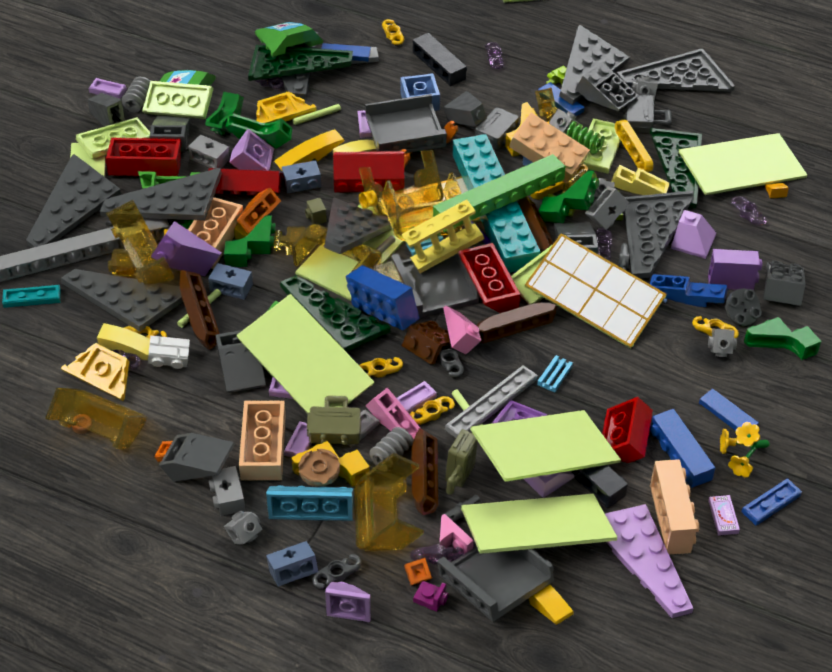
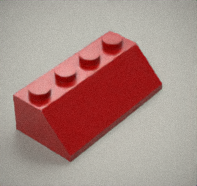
(132, 155)
(383, 164)
(248, 181)
(491, 277)

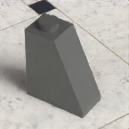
(106, 109)
(465, 110)

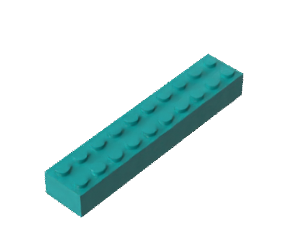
(505, 225)

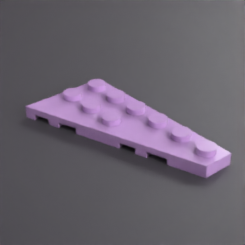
(646, 556)

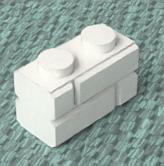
(168, 351)

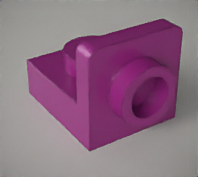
(431, 595)

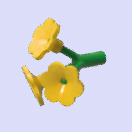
(748, 436)

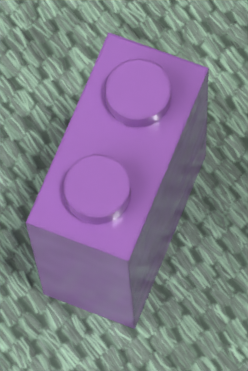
(734, 268)

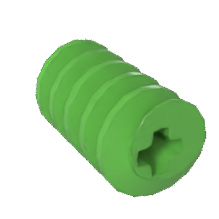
(586, 138)

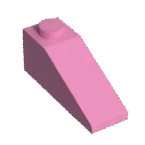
(462, 332)
(392, 413)

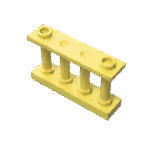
(448, 247)

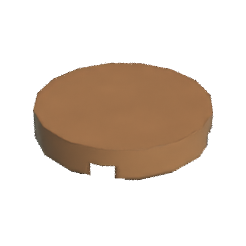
(319, 467)

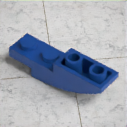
(683, 291)

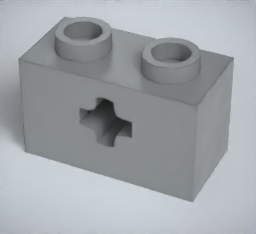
(209, 152)
(607, 208)
(228, 491)

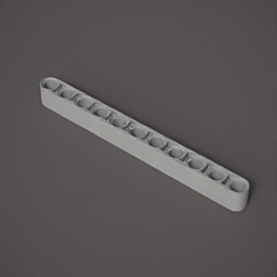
(69, 251)

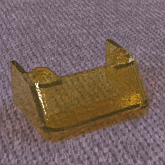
(426, 188)
(406, 215)
(316, 234)
(139, 244)
(103, 416)
(377, 508)

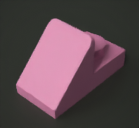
(454, 535)

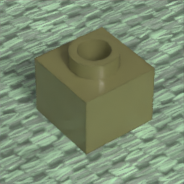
(316, 211)

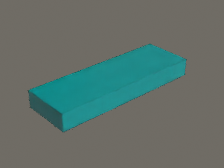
(31, 296)

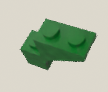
(230, 104)
(274, 133)
(578, 196)
(256, 242)
(777, 335)

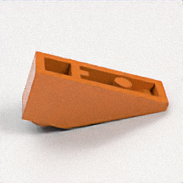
(257, 208)

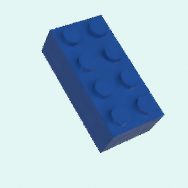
(382, 297)

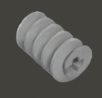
(136, 94)
(395, 442)

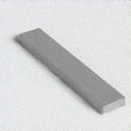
(492, 401)

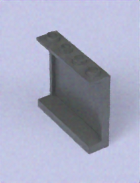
(405, 124)
(439, 285)
(497, 579)

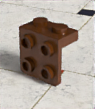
(426, 340)

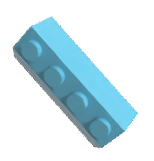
(310, 503)

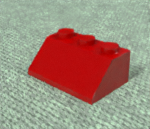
(628, 429)

